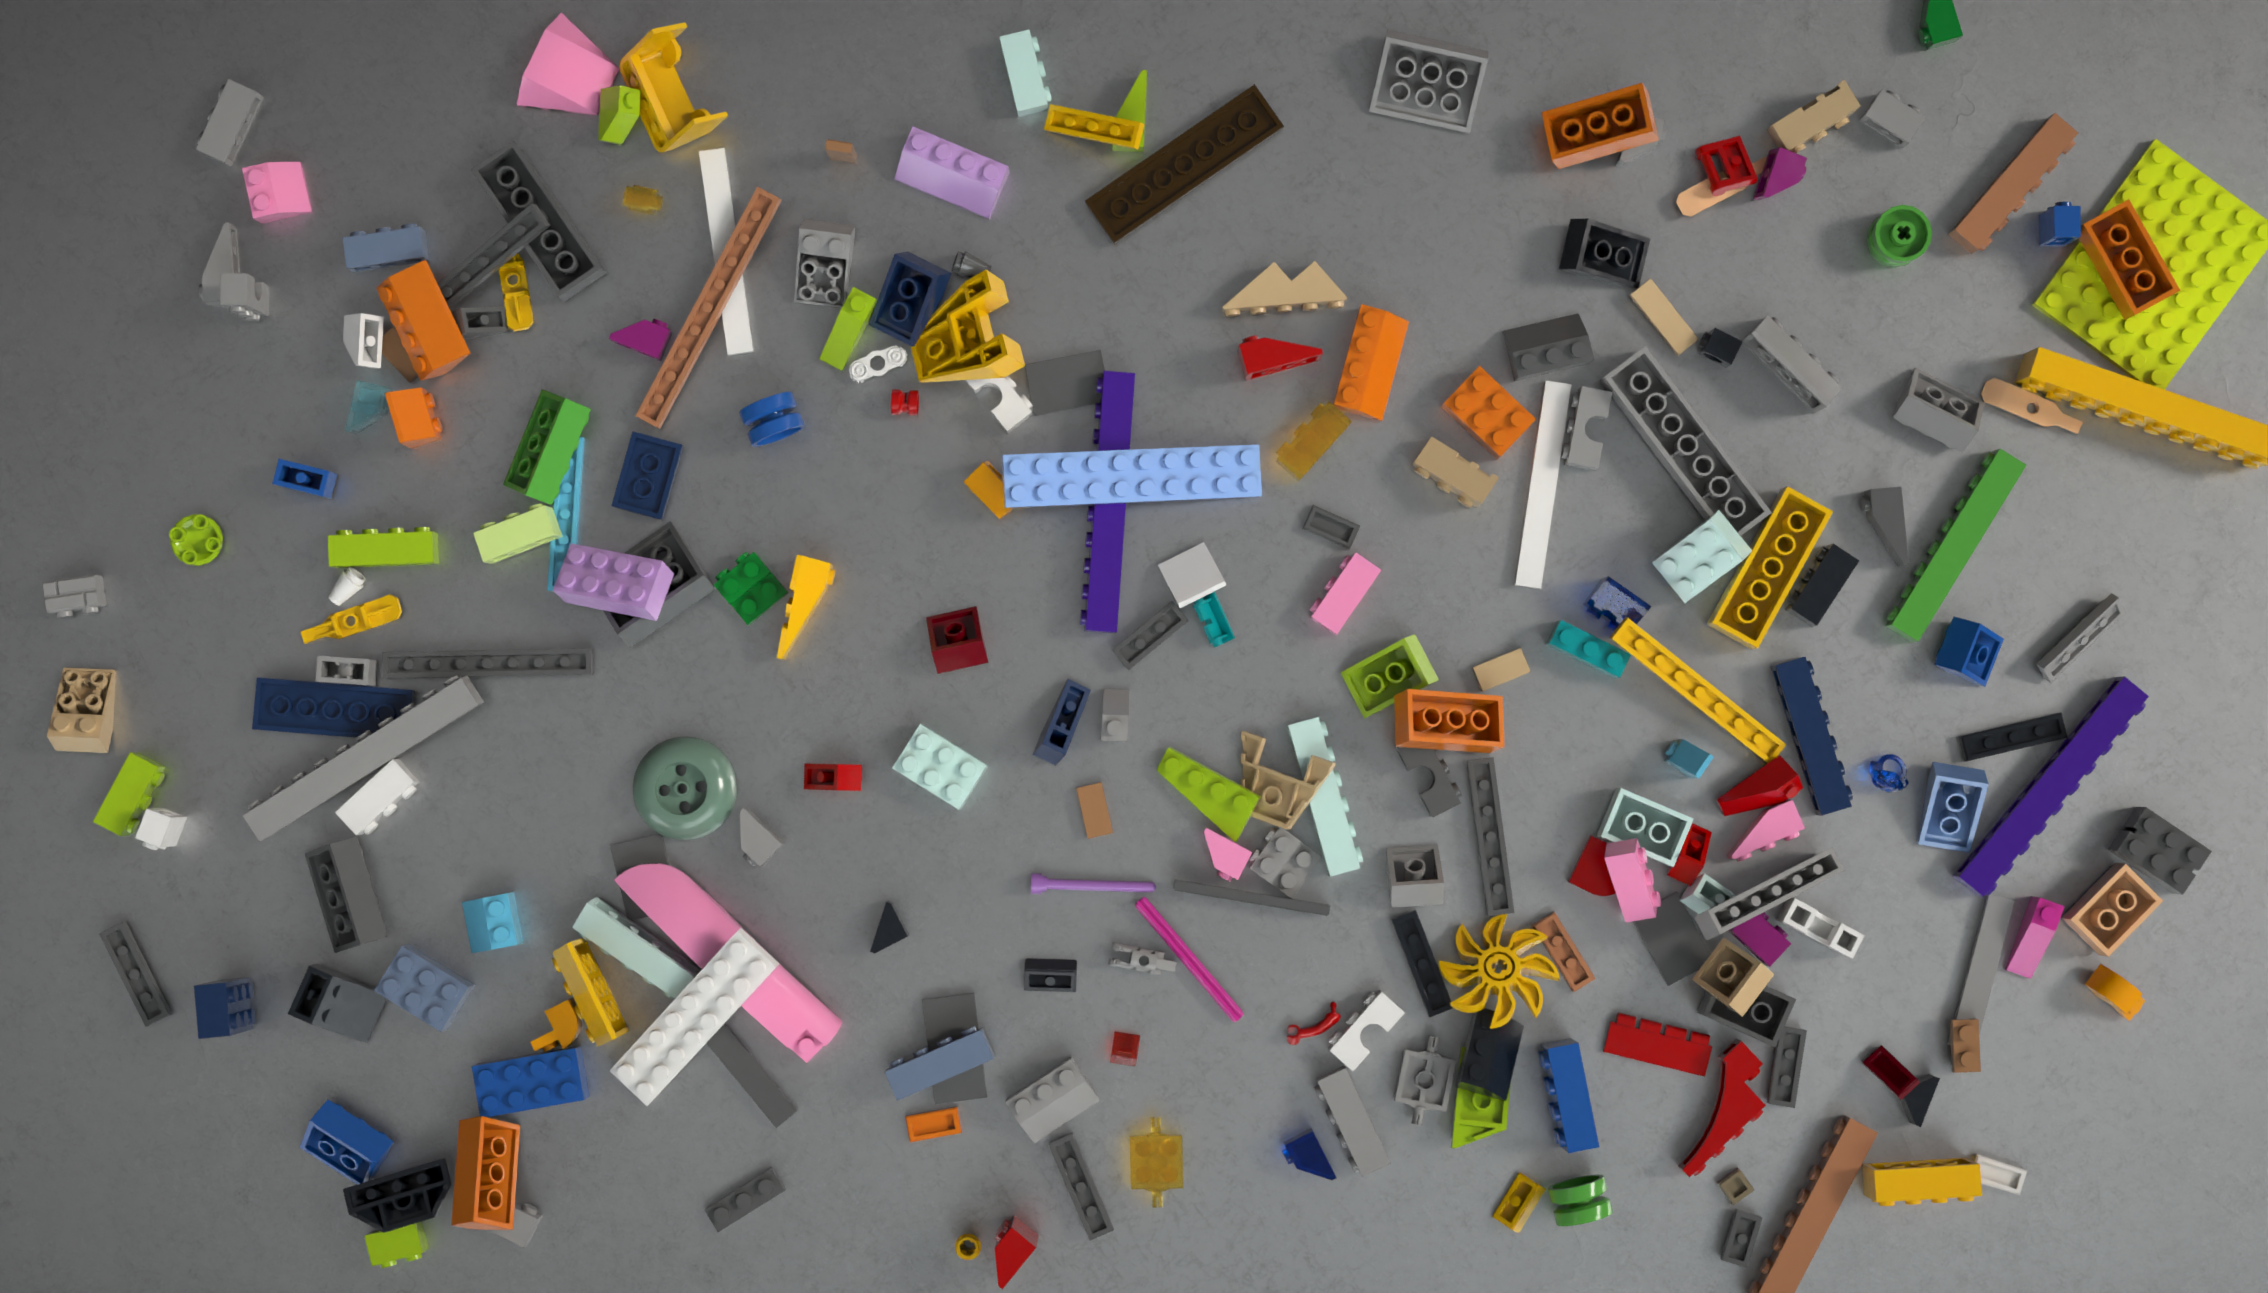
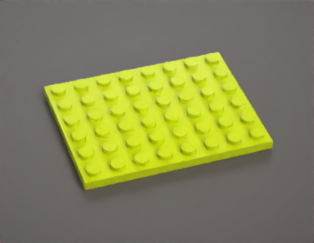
(2207, 245)

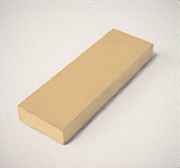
(1663, 317)

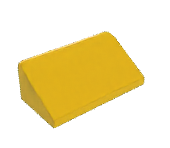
(1519, 1202)

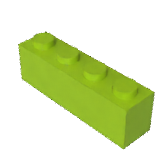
(383, 549)

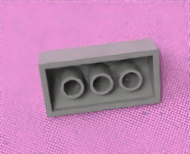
(1792, 364)

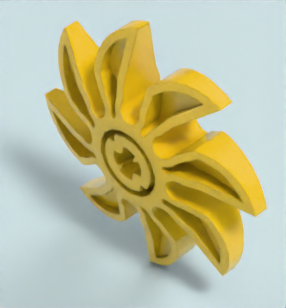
(1501, 983)

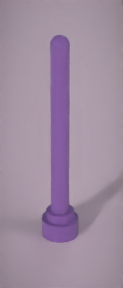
(1041, 884)

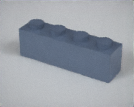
(940, 1063)

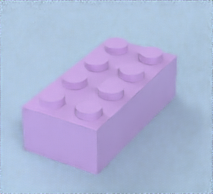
(613, 581)

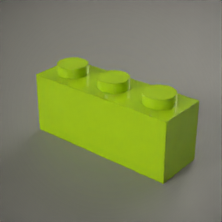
(130, 794)

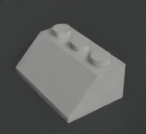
(1939, 410)
(1052, 1100)

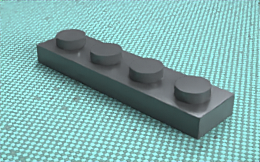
(135, 973)
(1081, 1186)

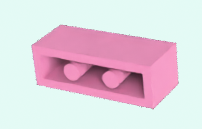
(1344, 592)
(1632, 880)

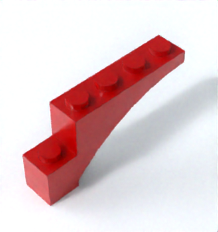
(1733, 1108)

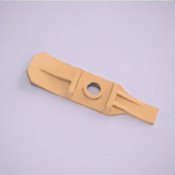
(1700, 197)
(2016, 400)

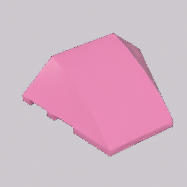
(566, 71)

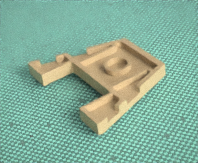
(1281, 795)

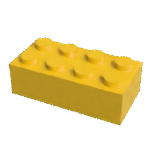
(1922, 1180)

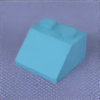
(492, 922)

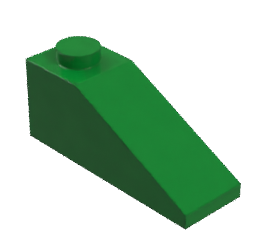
(1939, 24)

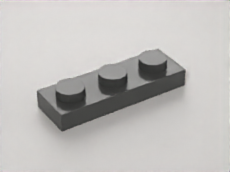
(1150, 635)
(1787, 1067)
(745, 1199)

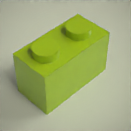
(397, 1244)

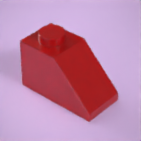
(832, 777)
(1692, 855)

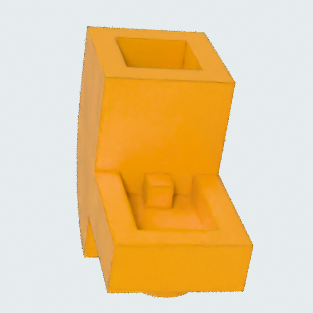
(2115, 991)
(565, 1027)

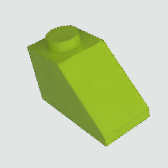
(618, 113)

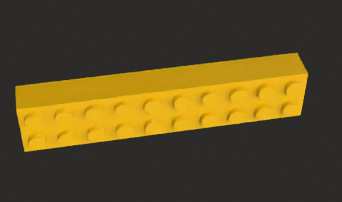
(2144, 406)

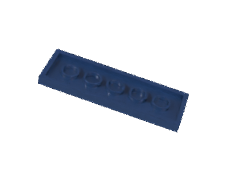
(325, 707)

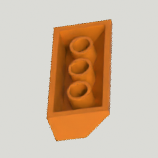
(423, 321)
(1370, 362)
(485, 1174)

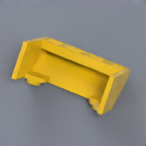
(663, 99)

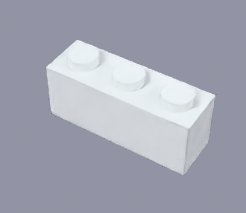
(378, 798)

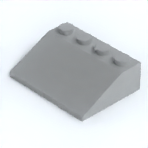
(1428, 81)

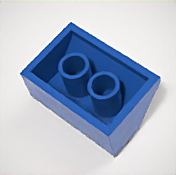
(345, 1143)

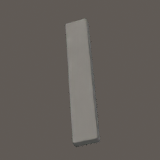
(1984, 959)

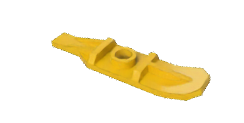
(516, 296)
(366, 617)

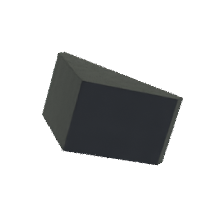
(890, 929)
(1918, 1100)

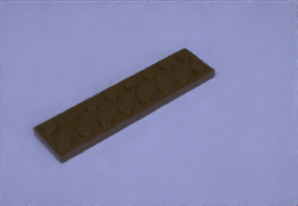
(1184, 164)

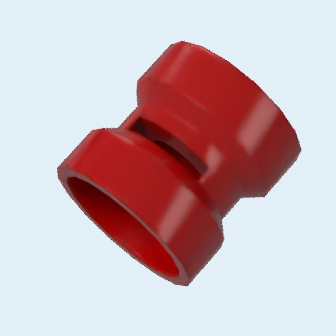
(899, 400)

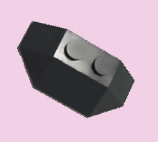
(400, 1197)

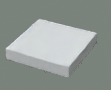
(1192, 575)

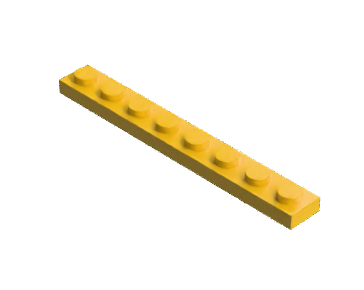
(1697, 690)

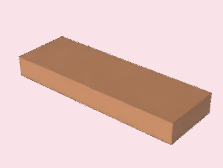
(1564, 952)

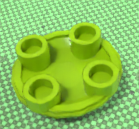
(196, 539)

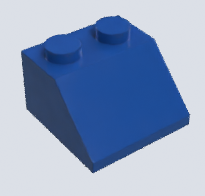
(1969, 651)

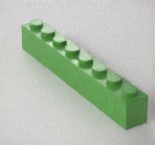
(1955, 545)

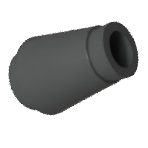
(968, 265)

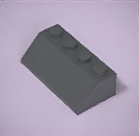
(346, 894)

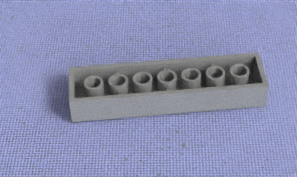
(1683, 442)

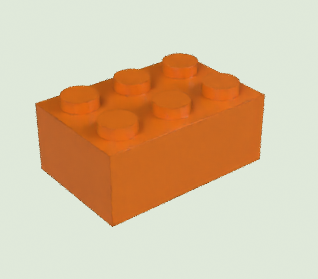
(1488, 412)

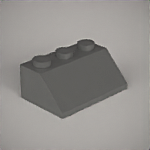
(1548, 347)

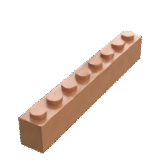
(1815, 1208)

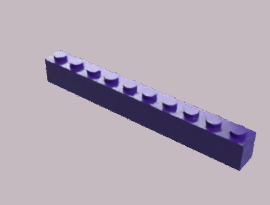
(1107, 520)
(2050, 786)

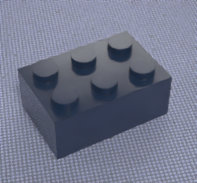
(224, 1007)

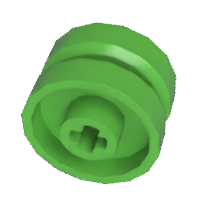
(1903, 221)
(1580, 1200)

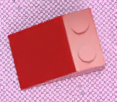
(1270, 356)

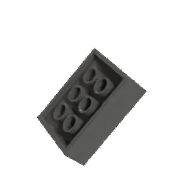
(686, 588)

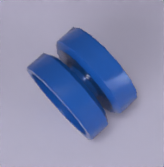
(772, 419)

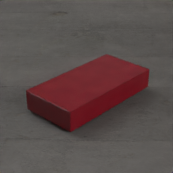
(1891, 1072)

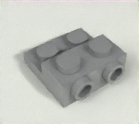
(1284, 861)

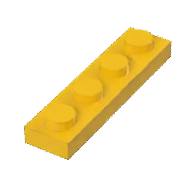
(1094, 126)

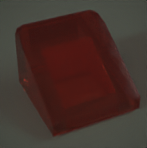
(1125, 1049)

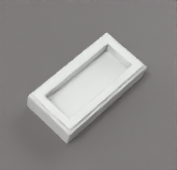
(2001, 1174)

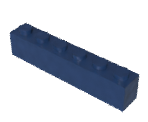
(1811, 736)

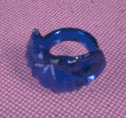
(1888, 780)

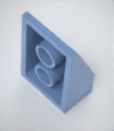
(1952, 806)

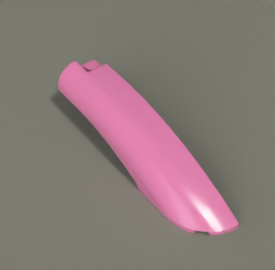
(703, 928)

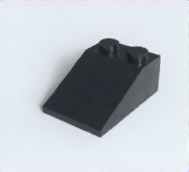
(1604, 253)

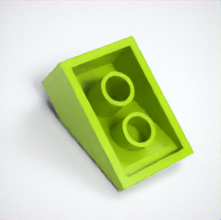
(1389, 673)

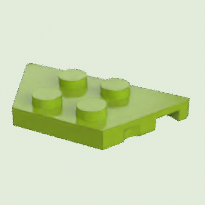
(1477, 1115)

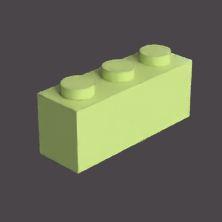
(517, 533)

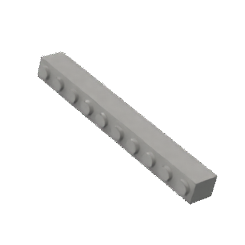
(362, 758)

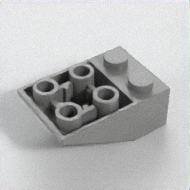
(823, 263)

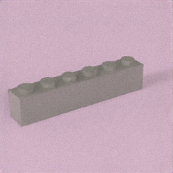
(1769, 893)

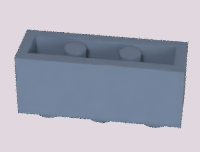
(385, 248)

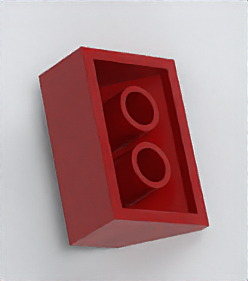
(1012, 1248)

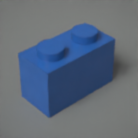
(2060, 224)
(304, 478)

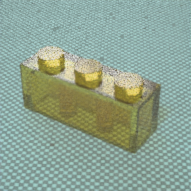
(1312, 440)

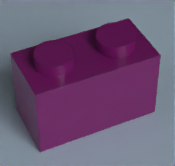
(1762, 938)

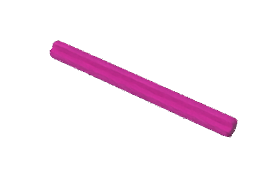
(1189, 959)

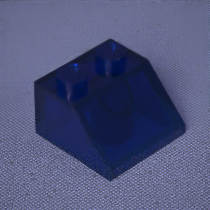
(1614, 603)

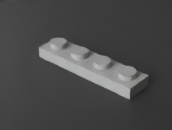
(2081, 637)

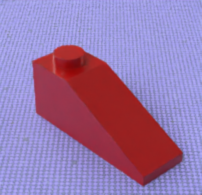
(1764, 788)

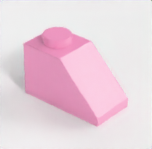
(1226, 855)

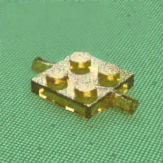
(1156, 1162)

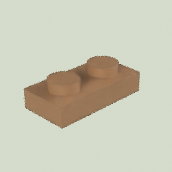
(1965, 1045)

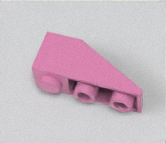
(1770, 825)

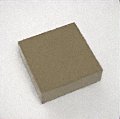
(1735, 1186)

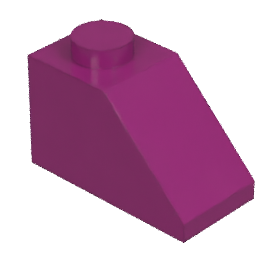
(1780, 172)
(644, 337)

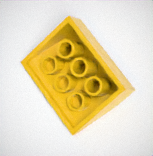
(590, 991)

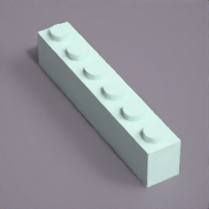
(1327, 805)
(635, 948)

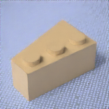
(1815, 118)
(1454, 473)

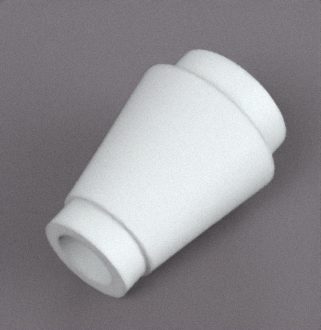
(346, 586)

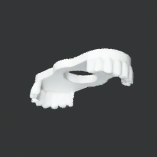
(893, 356)

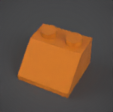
(414, 417)

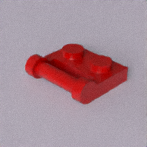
(1734, 162)

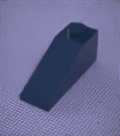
(1062, 723)

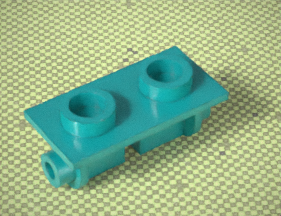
(1217, 625)

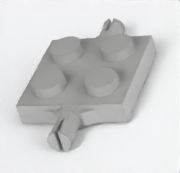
(1425, 1080)

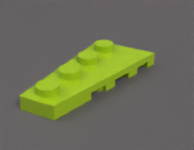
(1213, 794)

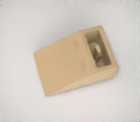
(83, 711)

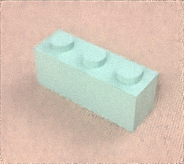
(1025, 72)

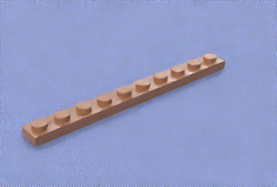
(708, 307)

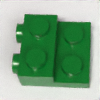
(750, 587)

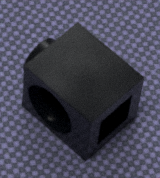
(1719, 347)

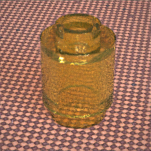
(642, 199)

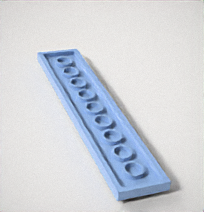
(1131, 476)

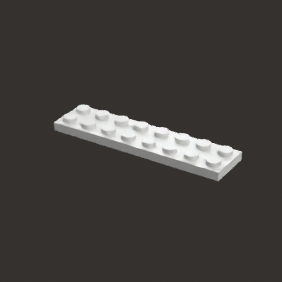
(694, 1016)

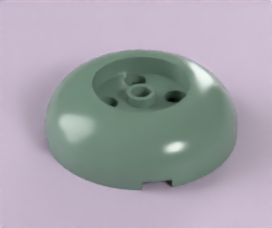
(707, 808)

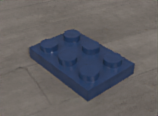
(647, 475)

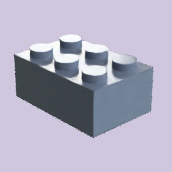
(424, 987)

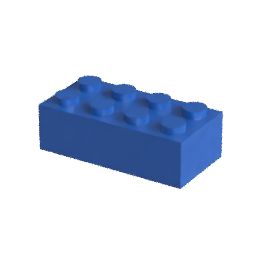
(530, 1081)
(1569, 1095)

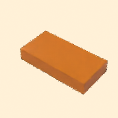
(933, 1124)

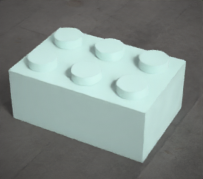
(1702, 556)
(940, 766)
(1654, 825)

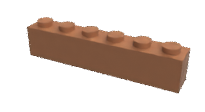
(2013, 183)

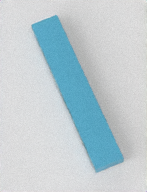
(567, 512)

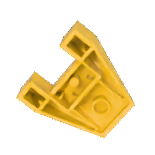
(960, 337)

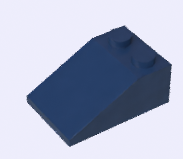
(909, 297)

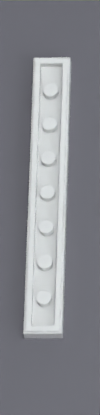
(721, 225)
(1542, 484)

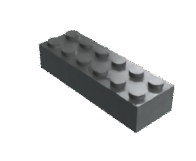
(560, 248)

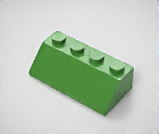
(547, 447)

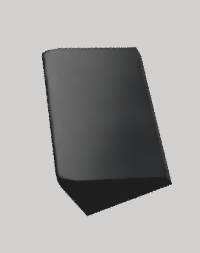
(1050, 975)

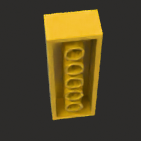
(1770, 569)

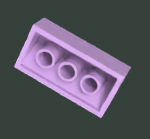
(951, 172)

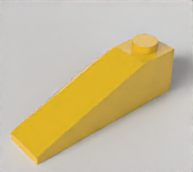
(809, 585)

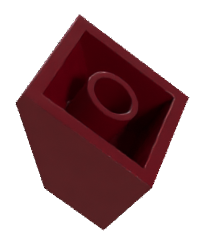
(956, 640)

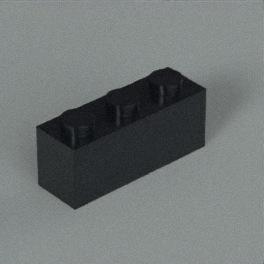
(1821, 584)

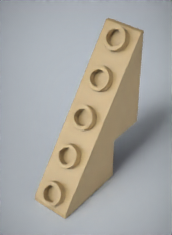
(1276, 291)

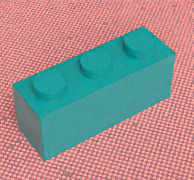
(1588, 649)

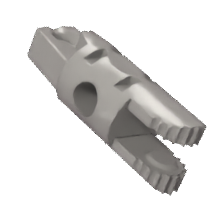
(1153, 966)

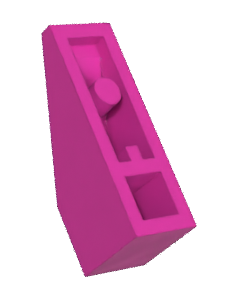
(2034, 936)

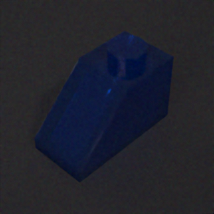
(1308, 1155)

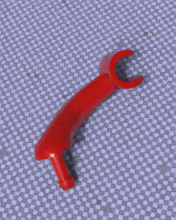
(1329, 1020)

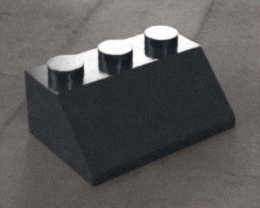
(1489, 1056)

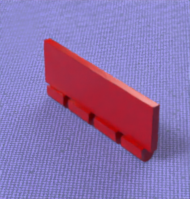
(1651, 1046)

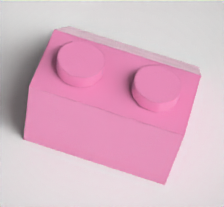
(276, 191)

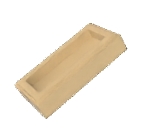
(1501, 669)

